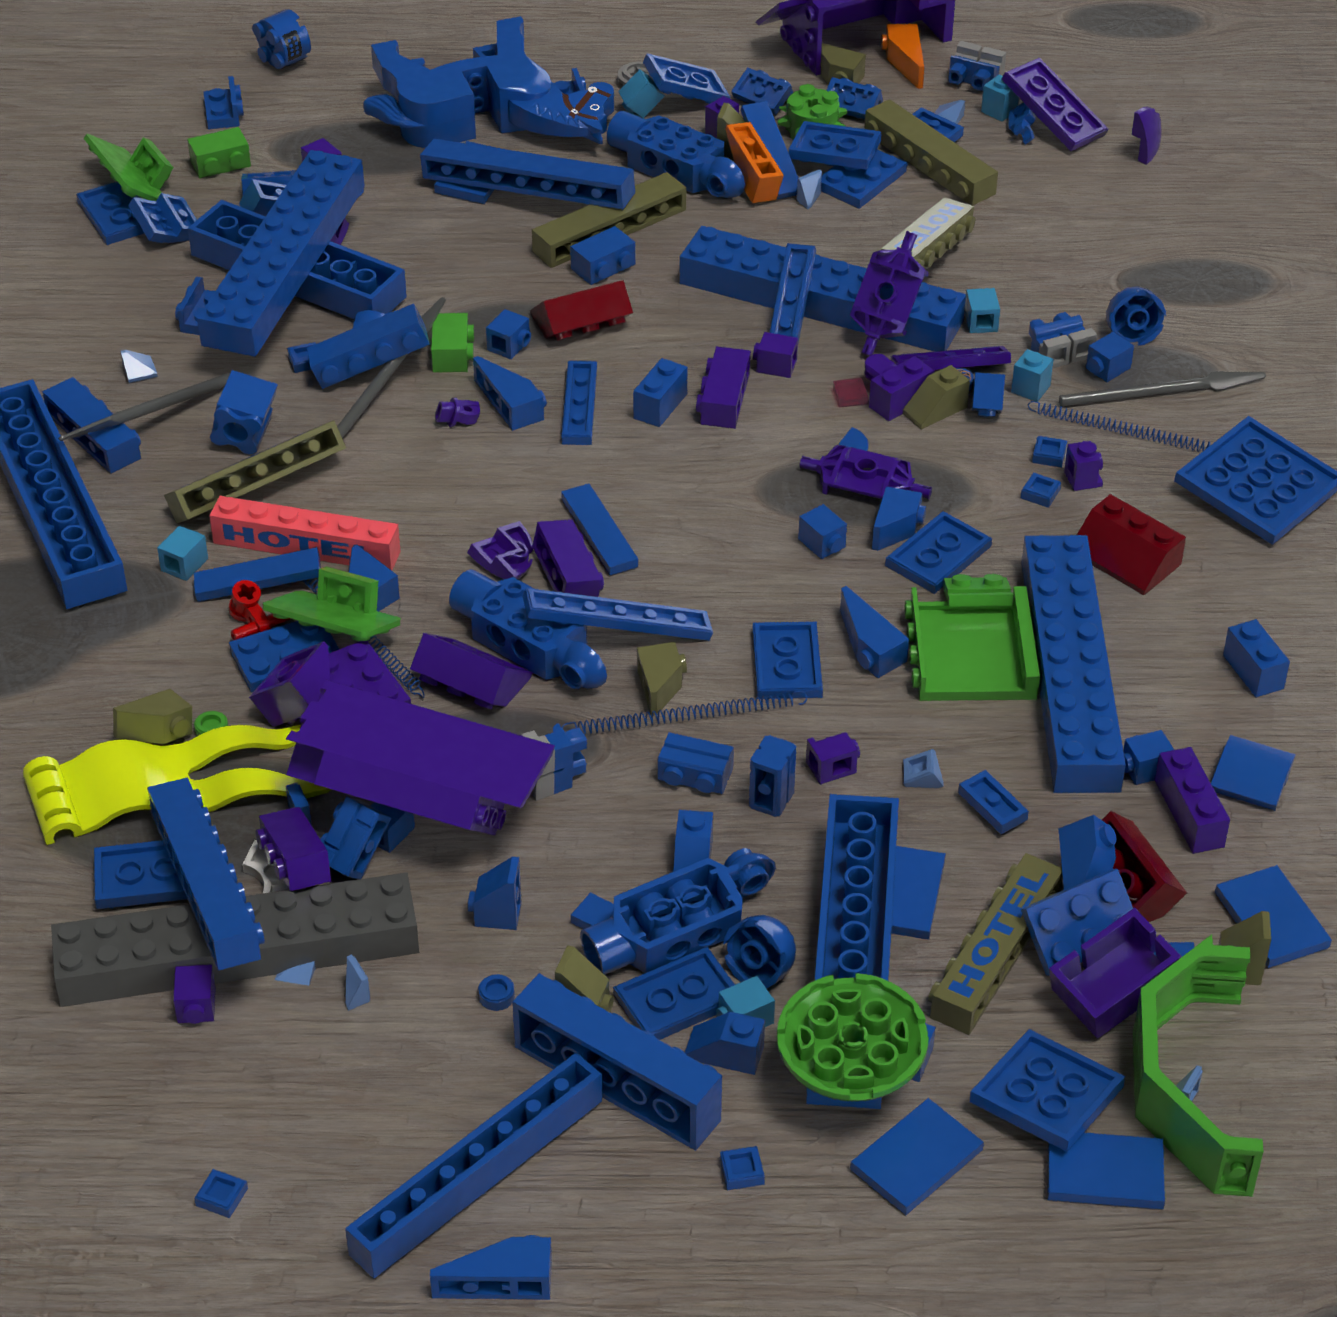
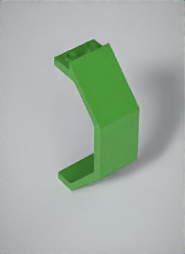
(1218, 1160)

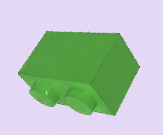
(219, 152)
(451, 342)

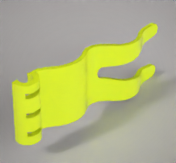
(116, 776)

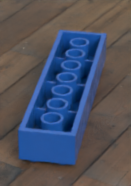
(338, 281)

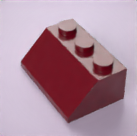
(583, 311)
(1131, 544)
(1144, 874)

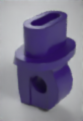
(457, 410)

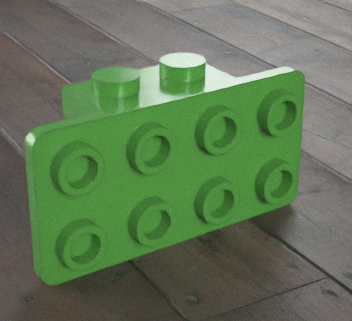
(137, 173)
(343, 605)

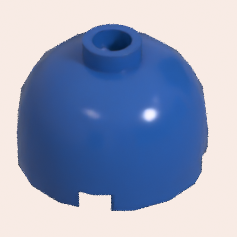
(1136, 315)
(760, 948)

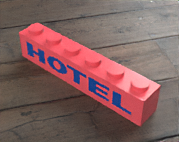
(293, 529)

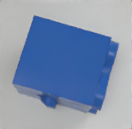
(248, 405)

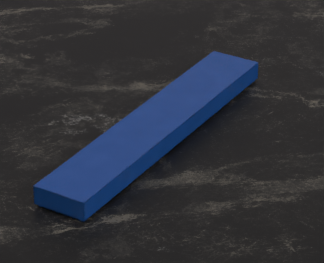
(617, 614)

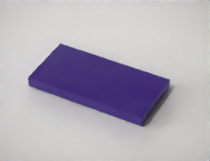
(1055, 104)

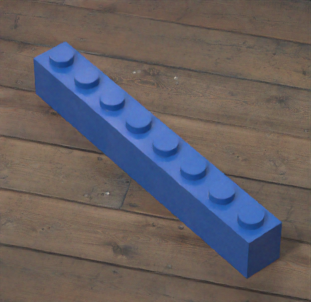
(528, 173)
(206, 874)
(473, 1165)

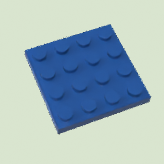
(1259, 479)

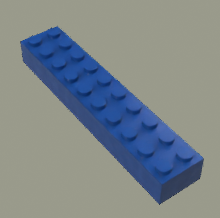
(281, 253)
(752, 273)
(55, 500)
(1072, 666)
(857, 897)

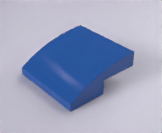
(163, 219)
(1252, 772)

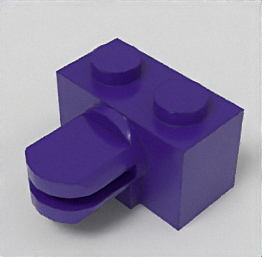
(893, 384)

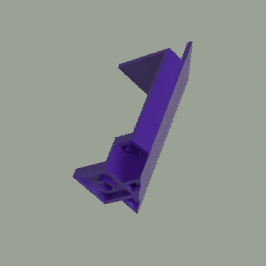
(807, 18)
(415, 758)

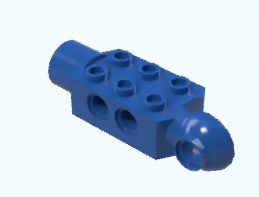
(666, 146)
(538, 645)
(676, 913)

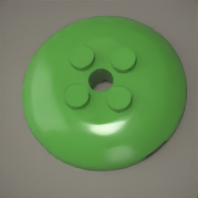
(852, 1037)

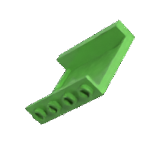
(972, 650)

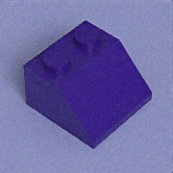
(293, 685)

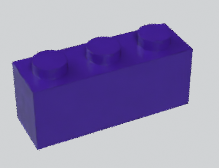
(724, 387)
(566, 558)
(1192, 800)
(293, 848)

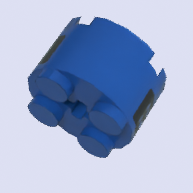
(282, 39)

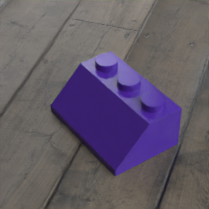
(468, 671)

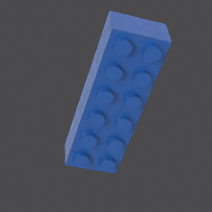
(636, 1068)

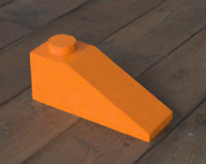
(905, 51)
(755, 161)

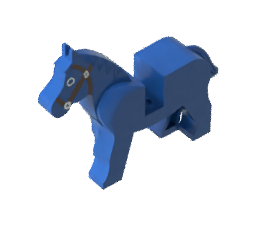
(496, 80)

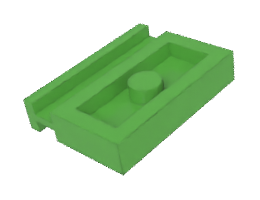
(987, 591)

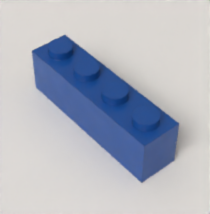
(368, 346)
(75, 407)

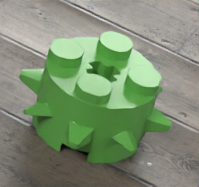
(811, 106)

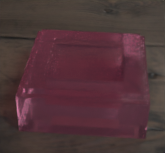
(850, 392)

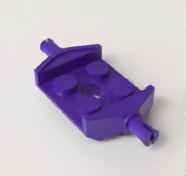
(888, 317)
(845, 466)

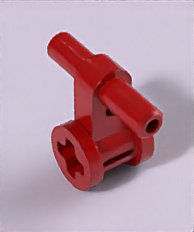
(245, 608)

